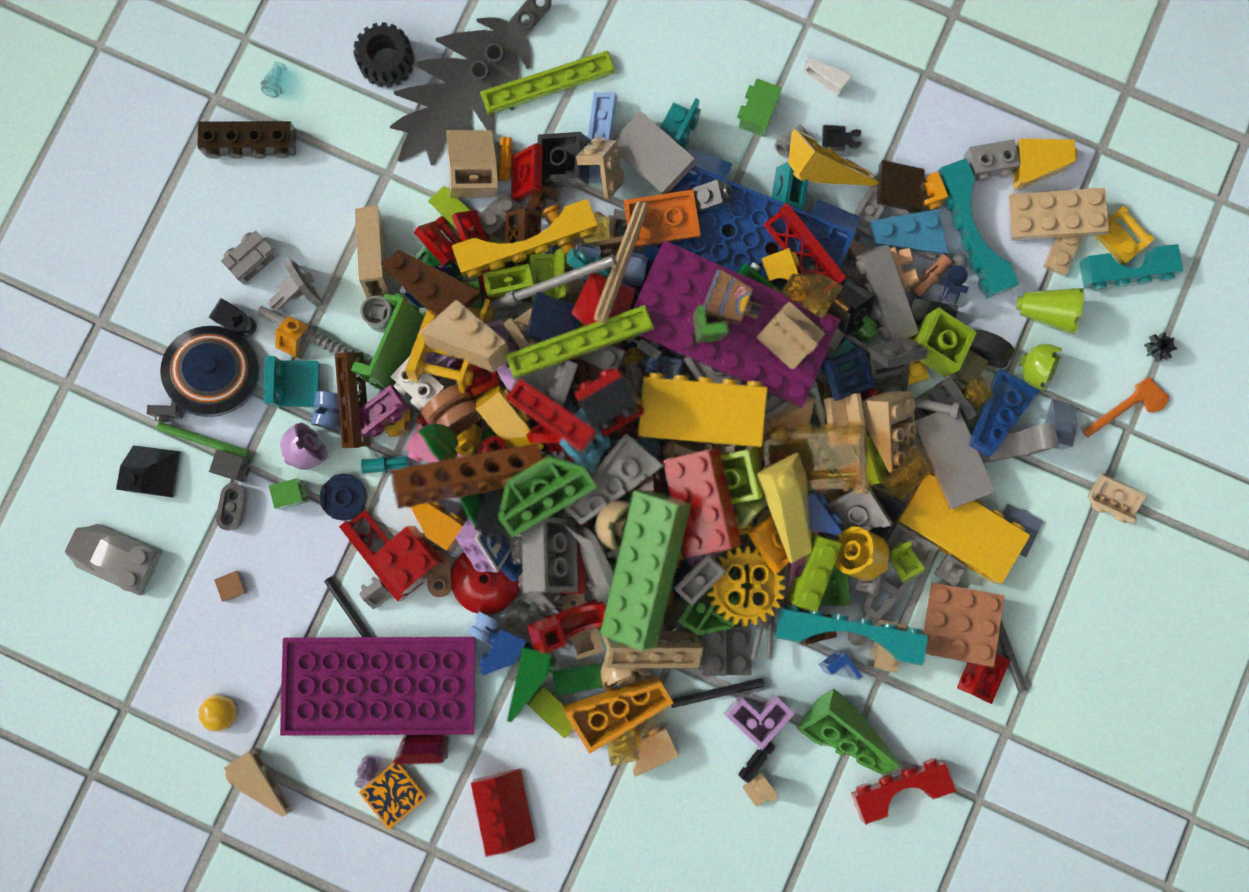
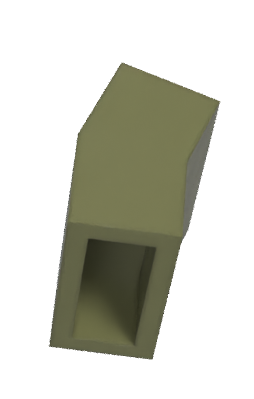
(970, 369)

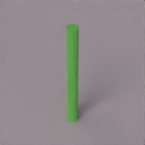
(203, 440)

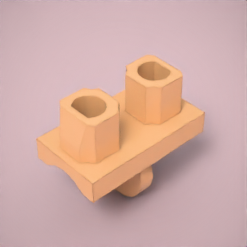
(901, 258)

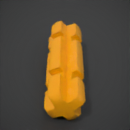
(504, 160)

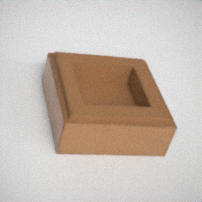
(230, 586)

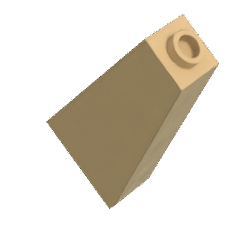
(371, 251)

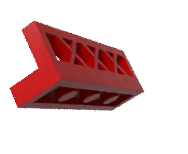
(470, 227)
(807, 241)
(367, 552)

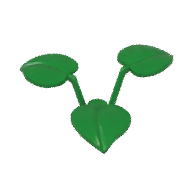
(442, 444)

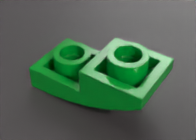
(577, 679)

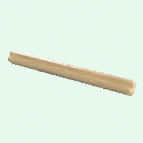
(623, 257)

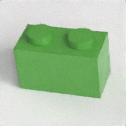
(759, 107)

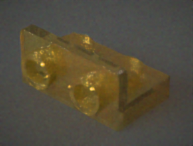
(625, 748)

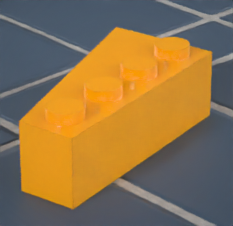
(616, 711)

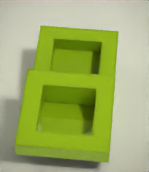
(551, 711)

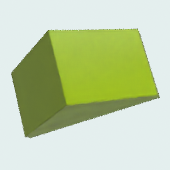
(506, 280)

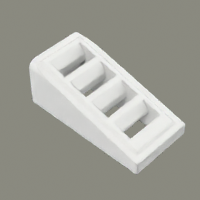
(827, 76)

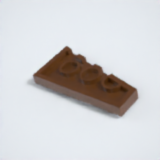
(427, 284)

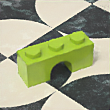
(810, 586)

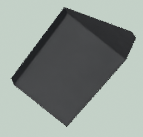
(488, 518)

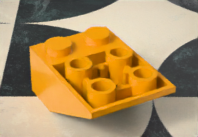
(438, 525)

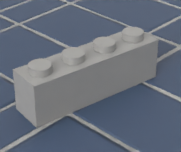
(884, 283)

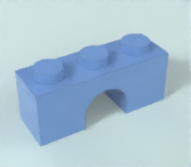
(634, 272)

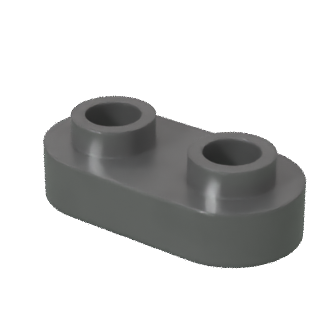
(228, 507)

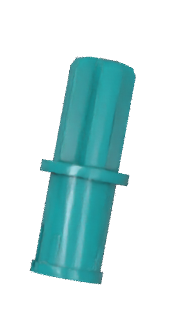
(383, 464)

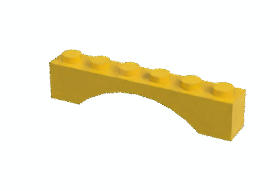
(477, 255)

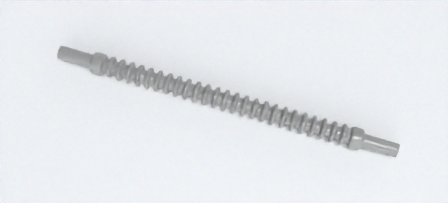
(315, 337)

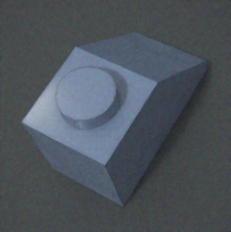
(1065, 422)

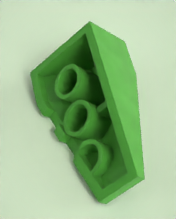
(840, 725)

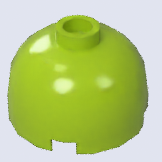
(1040, 365)

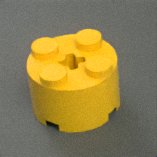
(862, 554)

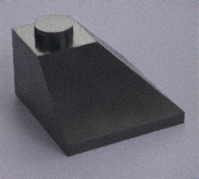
(149, 471)

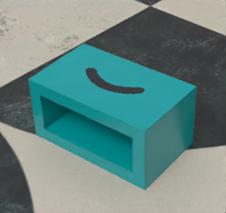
(788, 187)

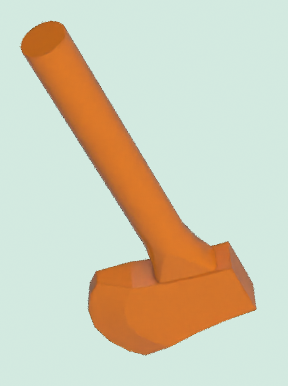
(1146, 391)

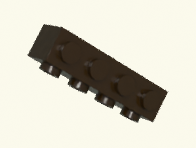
(246, 139)

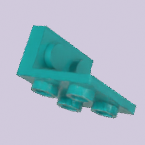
(681, 121)
(290, 382)

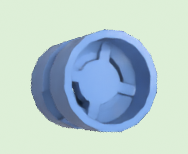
(327, 410)

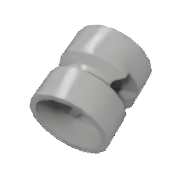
(376, 313)

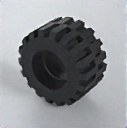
(377, 39)

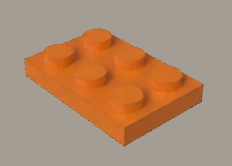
(668, 218)

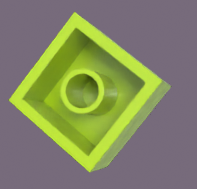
(946, 341)
(741, 475)

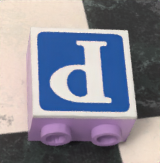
(482, 551)

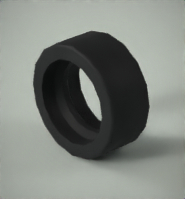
(992, 348)

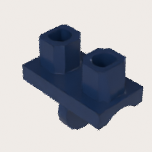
(953, 285)

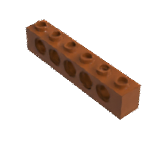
(461, 475)

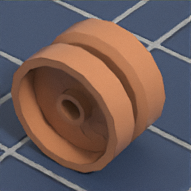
(452, 409)

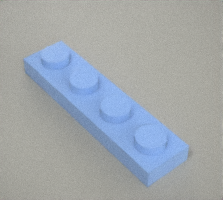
(601, 124)

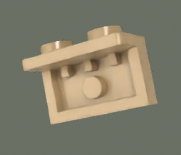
(1116, 498)

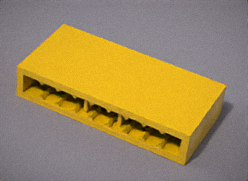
(703, 410)
(967, 533)

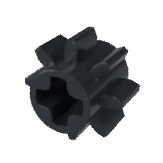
(1154, 350)

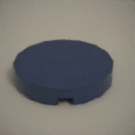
(343, 497)

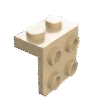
(608, 156)

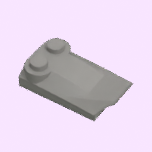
(113, 557)
(595, 563)

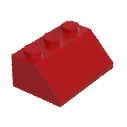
(502, 812)

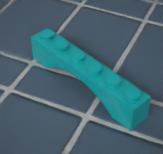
(993, 272)
(902, 645)

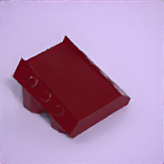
(422, 750)

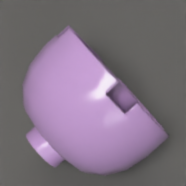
(301, 449)

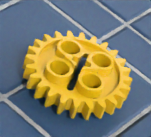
(767, 587)

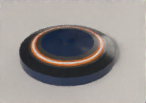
(209, 371)

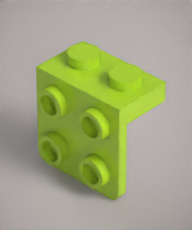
(547, 267)

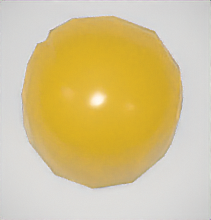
(217, 712)

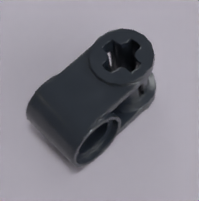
(231, 317)

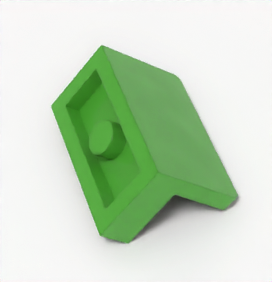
(707, 332)

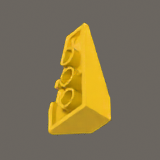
(824, 166)

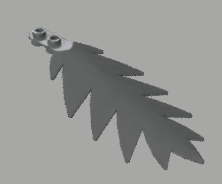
(490, 58)

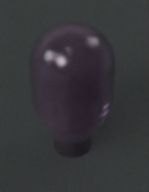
(367, 770)

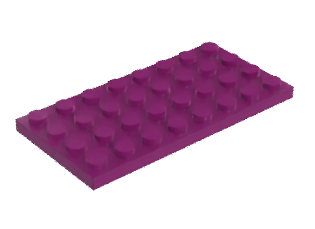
(681, 283)
(378, 686)

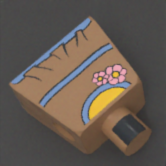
(729, 300)

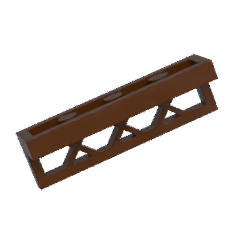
(528, 226)
(348, 399)

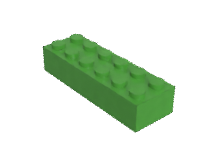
(645, 569)

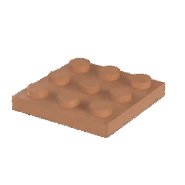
(963, 624)

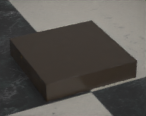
(901, 186)

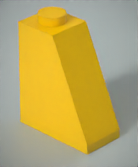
(1042, 159)

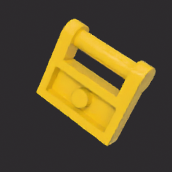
(1119, 242)

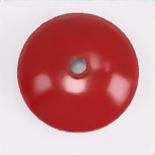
(481, 597)

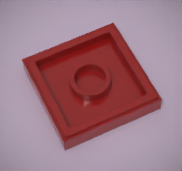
(526, 172)

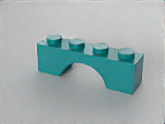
(1104, 270)

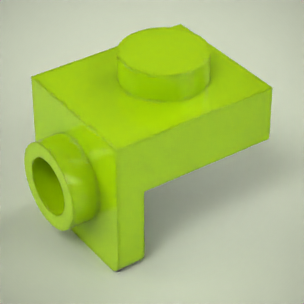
(905, 561)

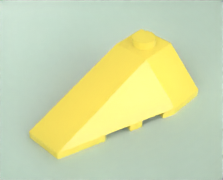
(787, 499)

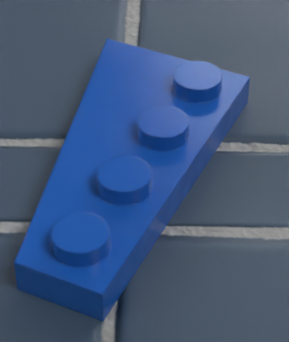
(1001, 412)

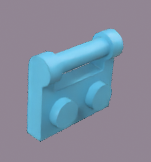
(593, 453)

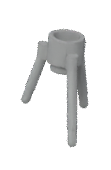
(769, 621)

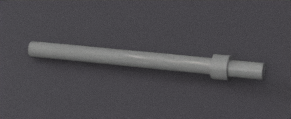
(514, 297)

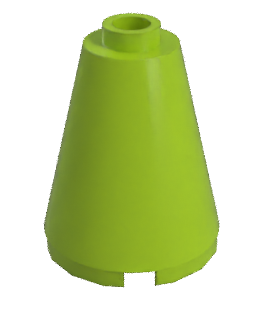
(1053, 307)

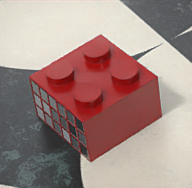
(407, 559)

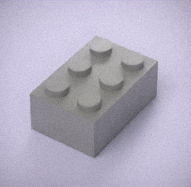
(549, 557)

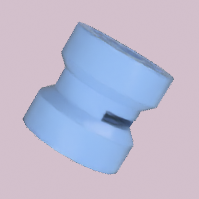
(483, 627)

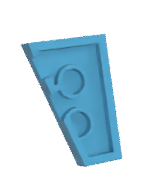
(914, 231)

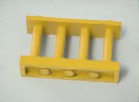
(417, 362)

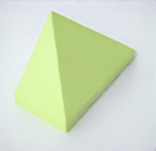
(749, 510)

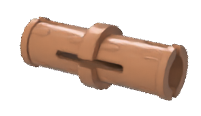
(931, 275)

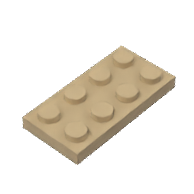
(1058, 214)

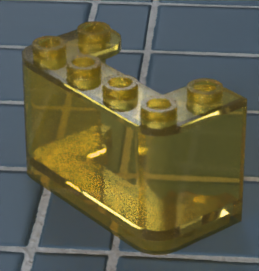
(830, 454)

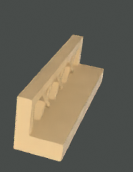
(668, 654)

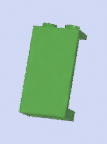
(395, 344)

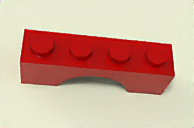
(557, 629)
(874, 800)

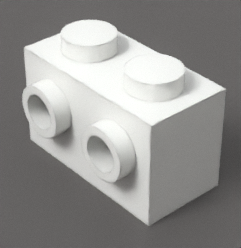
(421, 391)

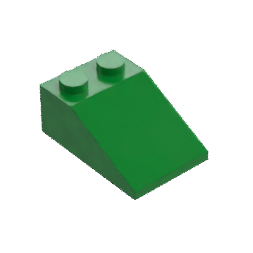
(531, 673)

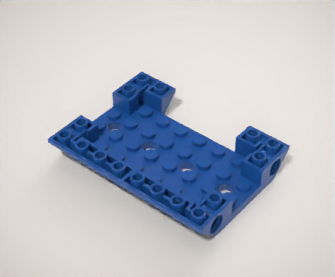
(747, 214)

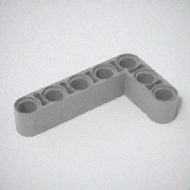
(1023, 443)

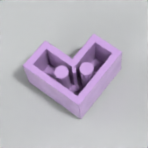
(759, 725)

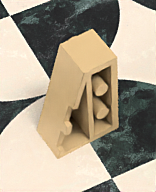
(466, 336)

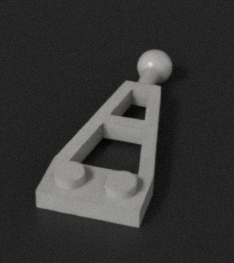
(870, 210)
(923, 550)

